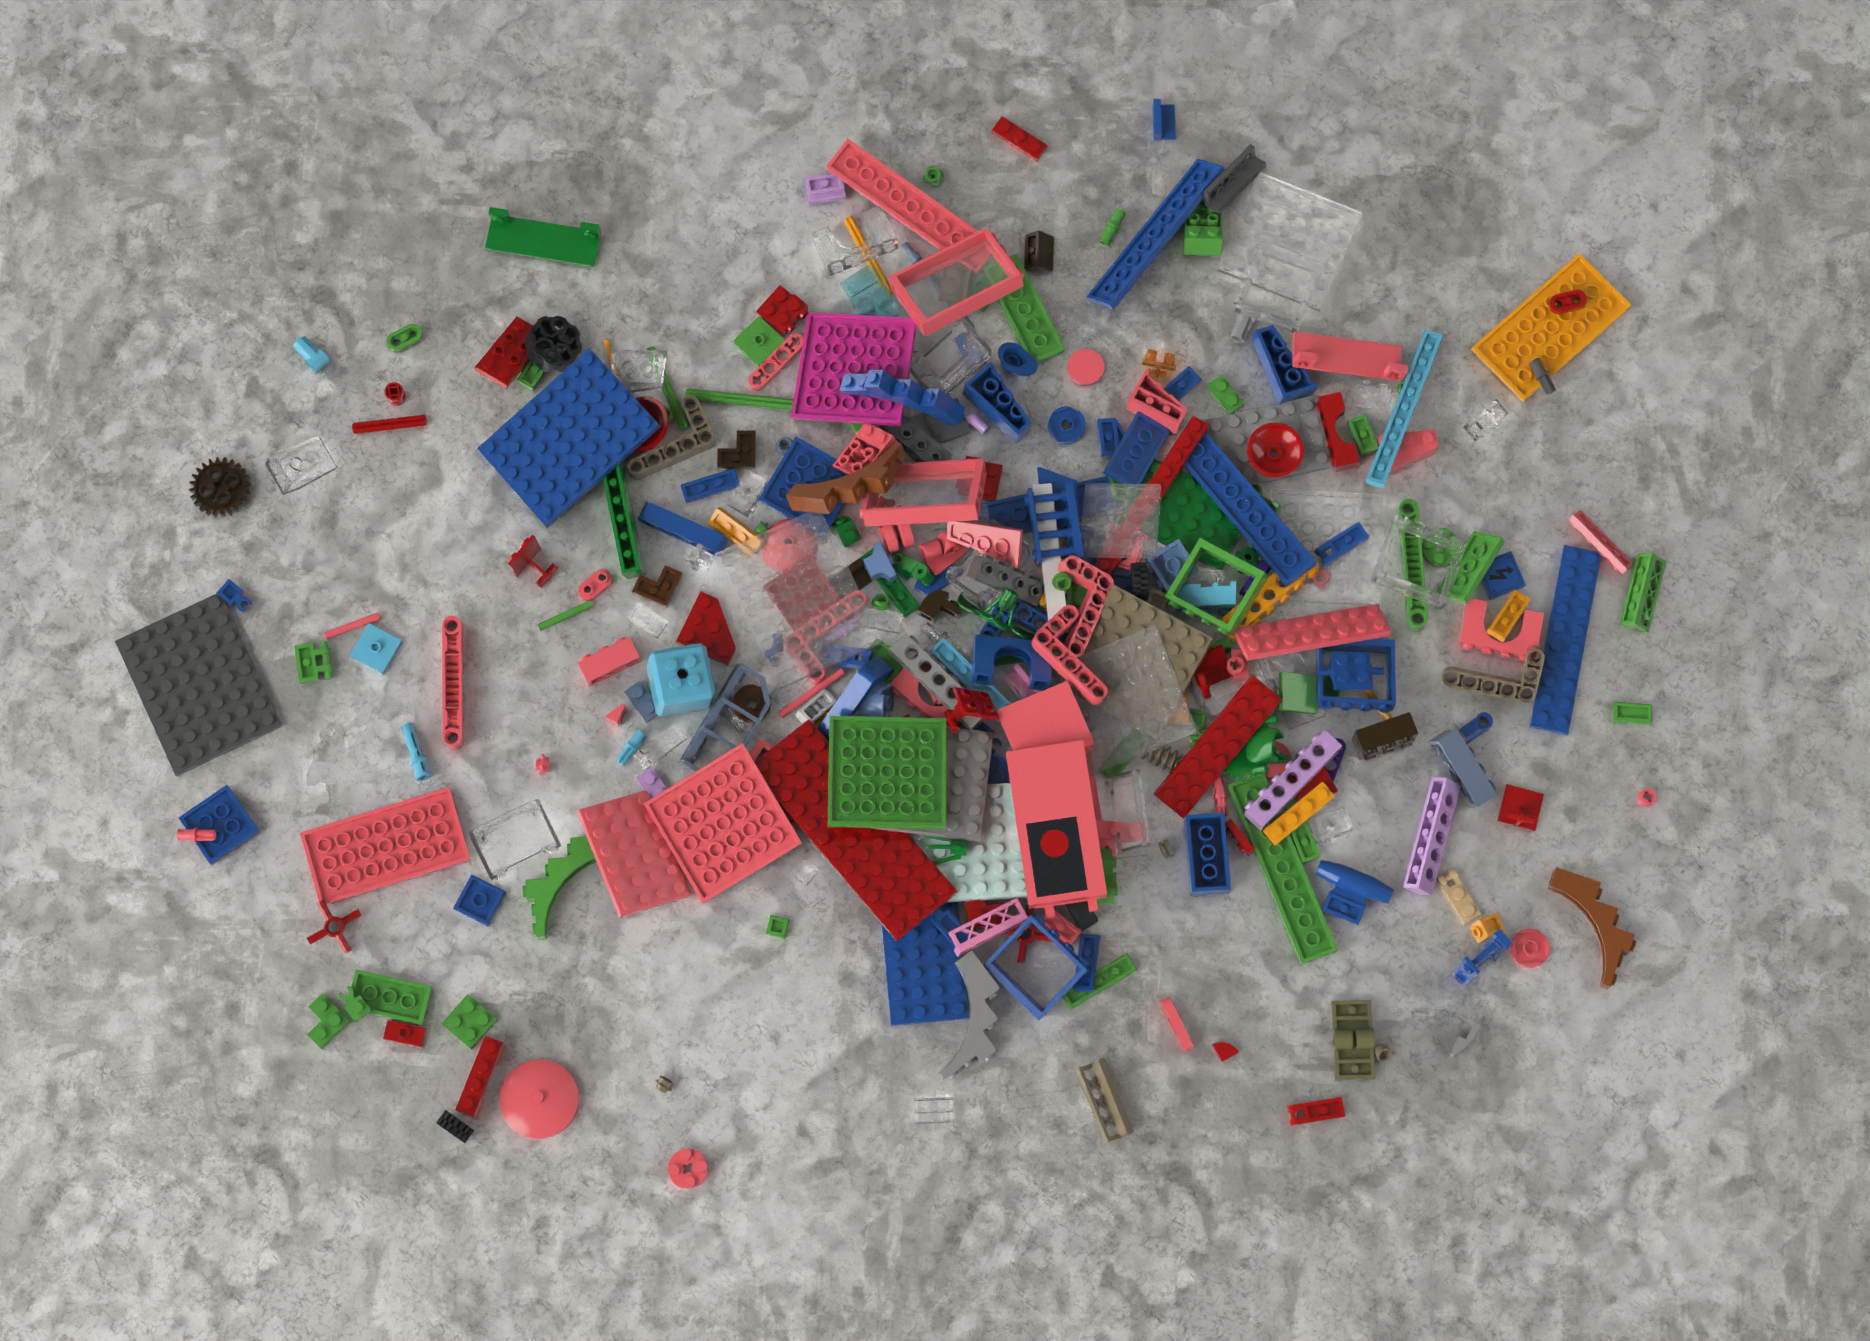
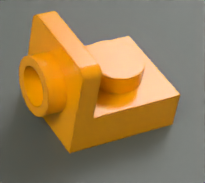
(1486, 927)

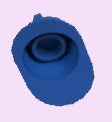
(1016, 360)

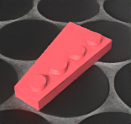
(994, 540)

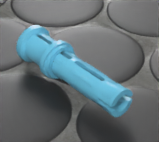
(418, 760)

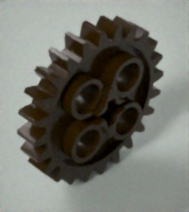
(204, 481)

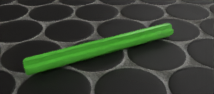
(741, 399)

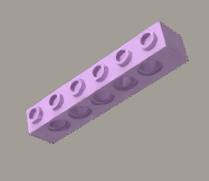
(1261, 817)
(1432, 836)

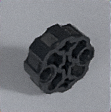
(558, 345)

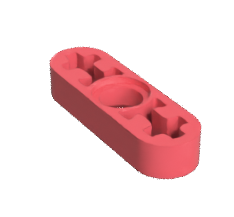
(1176, 1024)

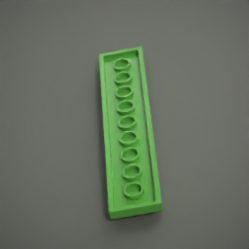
(1285, 879)

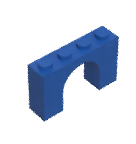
(989, 648)

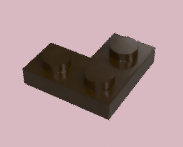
(740, 457)

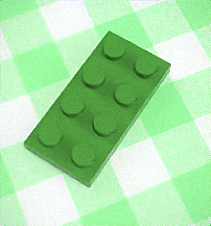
(1476, 560)
(393, 996)

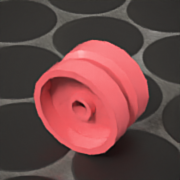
(891, 533)

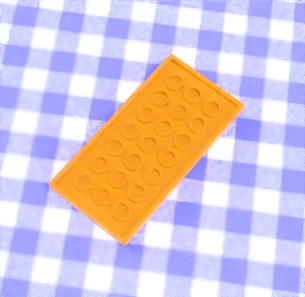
(1556, 339)

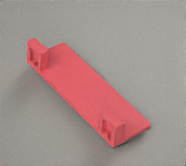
(1348, 356)

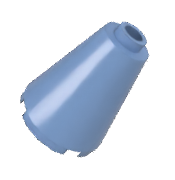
(878, 702)

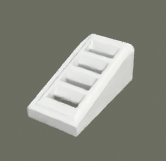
(805, 713)

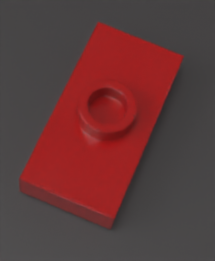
(404, 1033)

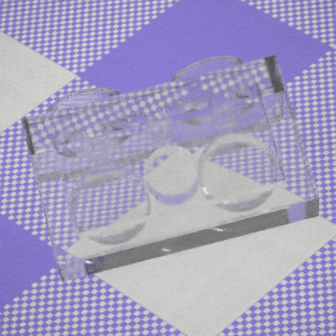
(1372, 396)

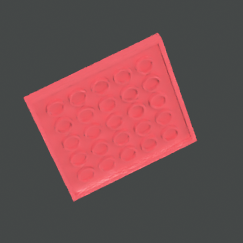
(723, 823)

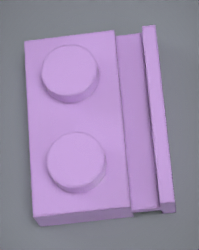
(824, 189)

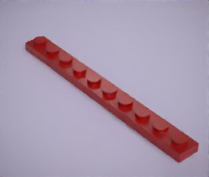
(1167, 472)

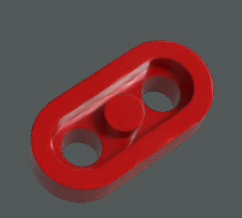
(1566, 301)

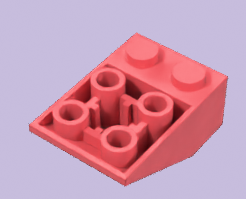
(864, 449)

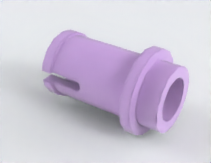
(977, 422)

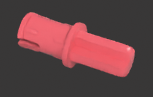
(195, 835)

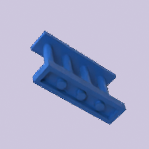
(1070, 513)
(1493, 949)

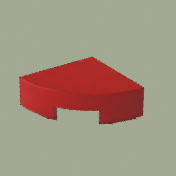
(1224, 1050)

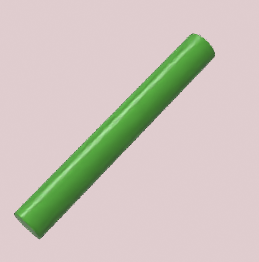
(565, 615)

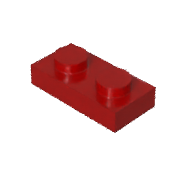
(1243, 844)

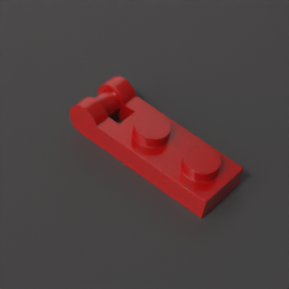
(1316, 1111)

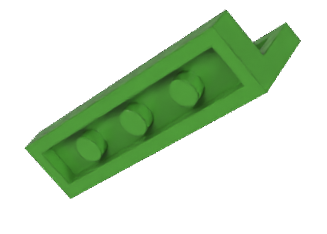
(1640, 589)

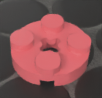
(676, 1169)

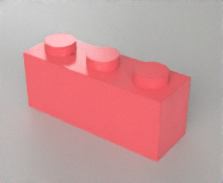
(609, 661)

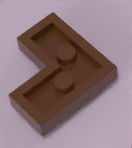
(660, 591)

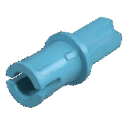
(631, 747)

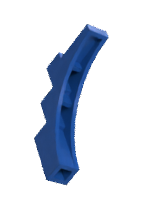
(906, 392)

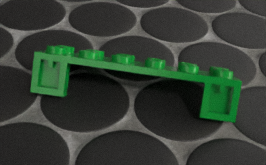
(543, 239)

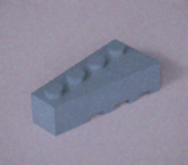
(1464, 766)

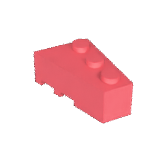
(1156, 404)
(1414, 448)

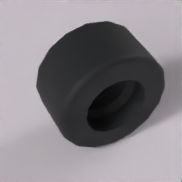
(1081, 914)

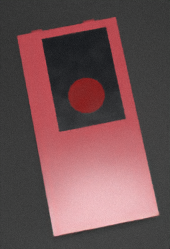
(1056, 826)

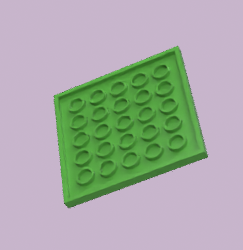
(887, 772)

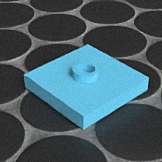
(376, 648)

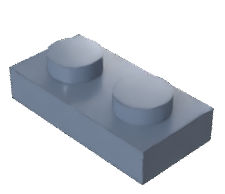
(641, 701)

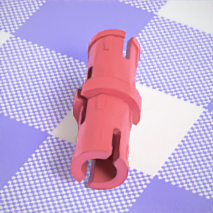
(1220, 796)

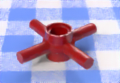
(339, 934)
(1024, 942)

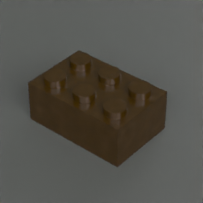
(1385, 737)

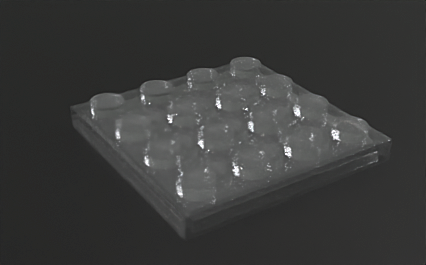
(1121, 520)

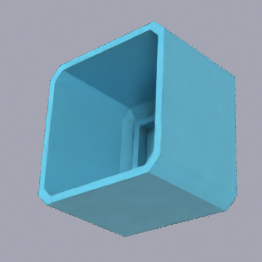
(677, 695)

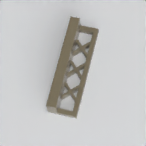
(1108, 1099)

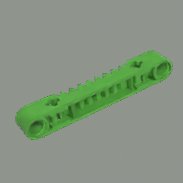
(1412, 567)

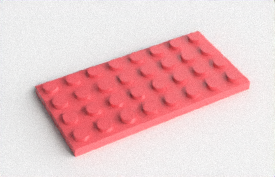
(385, 846)

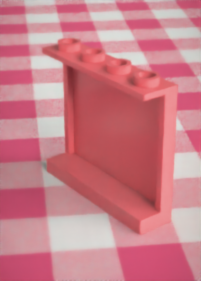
(1045, 720)

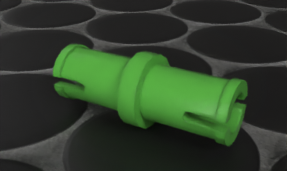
(1112, 227)

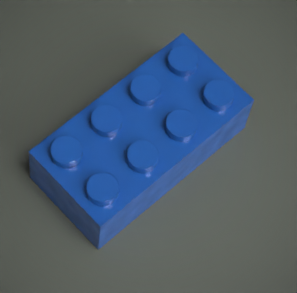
(1207, 854)

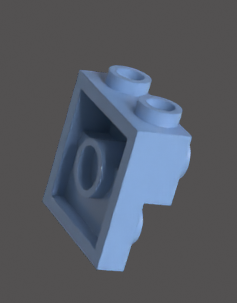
(1168, 564)

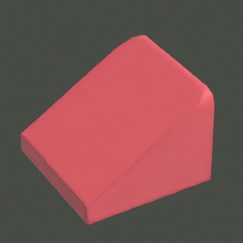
(617, 715)

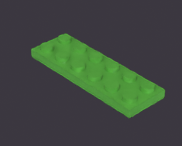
(1031, 320)

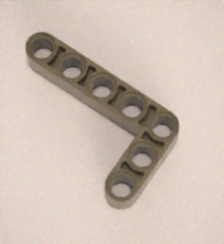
(677, 445)
(1500, 682)

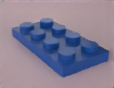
(1136, 450)

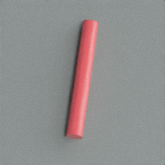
(351, 626)

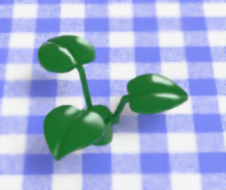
(1006, 602)

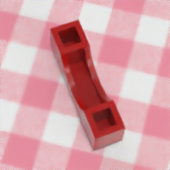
(1343, 454)
(478, 1079)

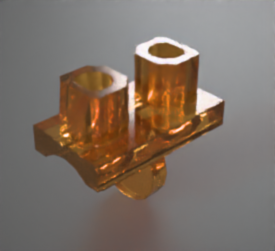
(1150, 360)

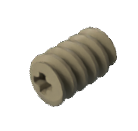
(1165, 757)

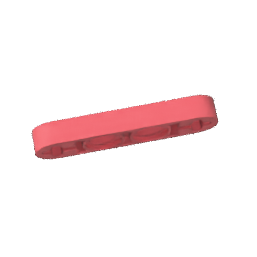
(778, 363)

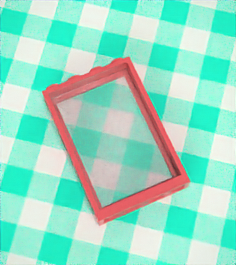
(956, 281)
(929, 494)

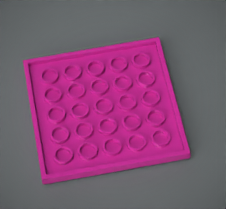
(851, 346)

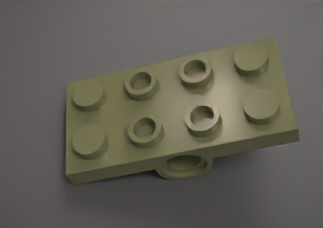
(1353, 1040)

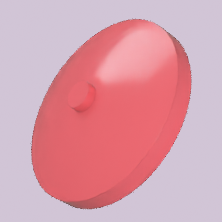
(539, 1099)

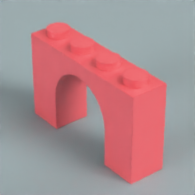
(1475, 637)
(907, 687)

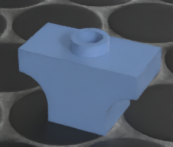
(879, 564)

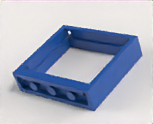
(1382, 646)
(1014, 988)

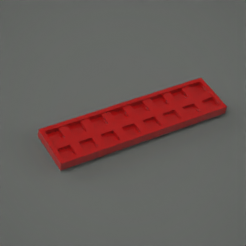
(1217, 746)

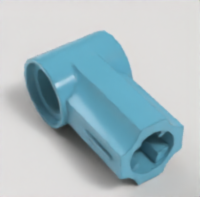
(313, 357)

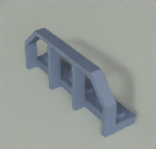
(718, 708)

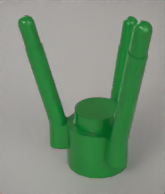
(956, 847)

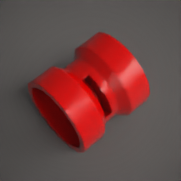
(398, 396)

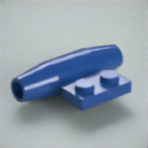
(1351, 890)

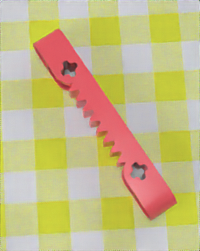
(453, 682)

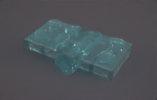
(869, 294)

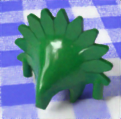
(1258, 752)

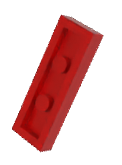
(1019, 138)

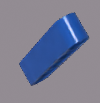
(682, 528)

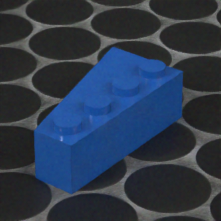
(994, 399)

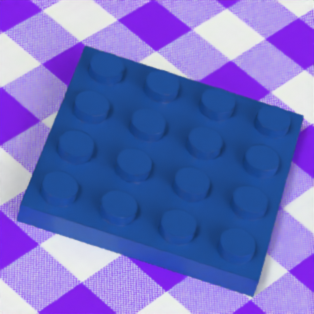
(800, 465)

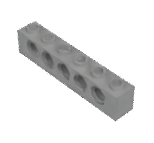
(909, 643)

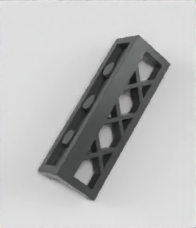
(1233, 180)

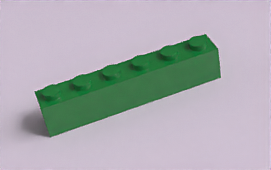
(623, 523)

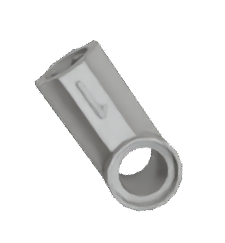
(1242, 328)

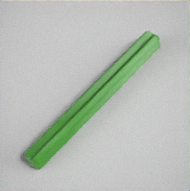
(673, 402)

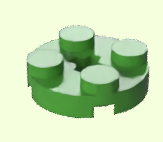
(1436, 557)

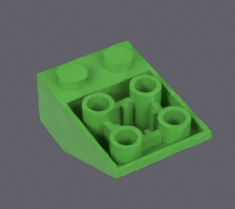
(1203, 232)

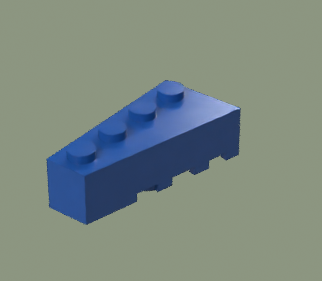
(1277, 361)

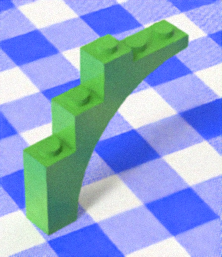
(560, 871)

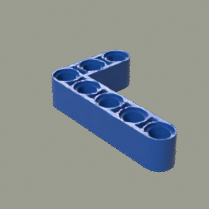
(1028, 623)
(858, 689)

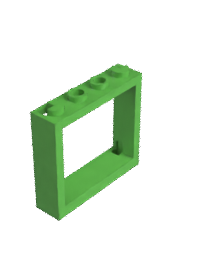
(1244, 606)

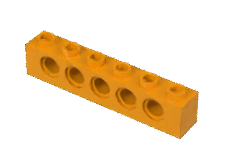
(1267, 607)

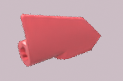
(941, 553)

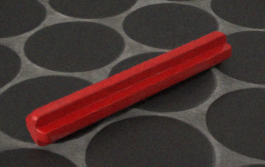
(389, 424)

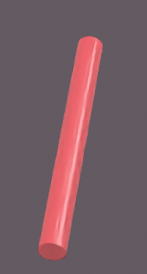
(812, 692)

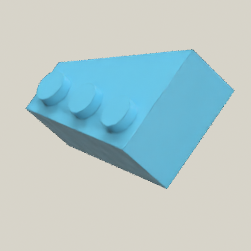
(1209, 598)

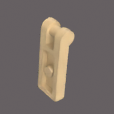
(1458, 897)

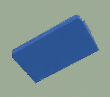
(1163, 121)

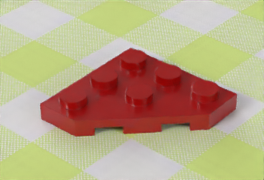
(708, 626)

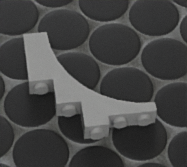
(981, 1017)

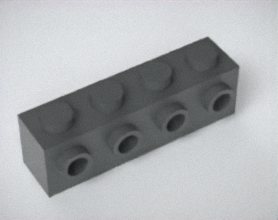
(917, 442)
(1000, 577)

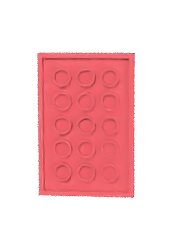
(632, 855)

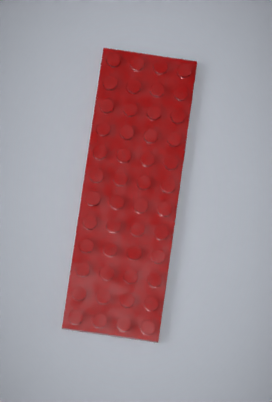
(877, 864)

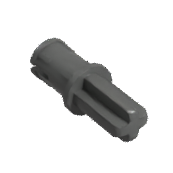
(1542, 376)

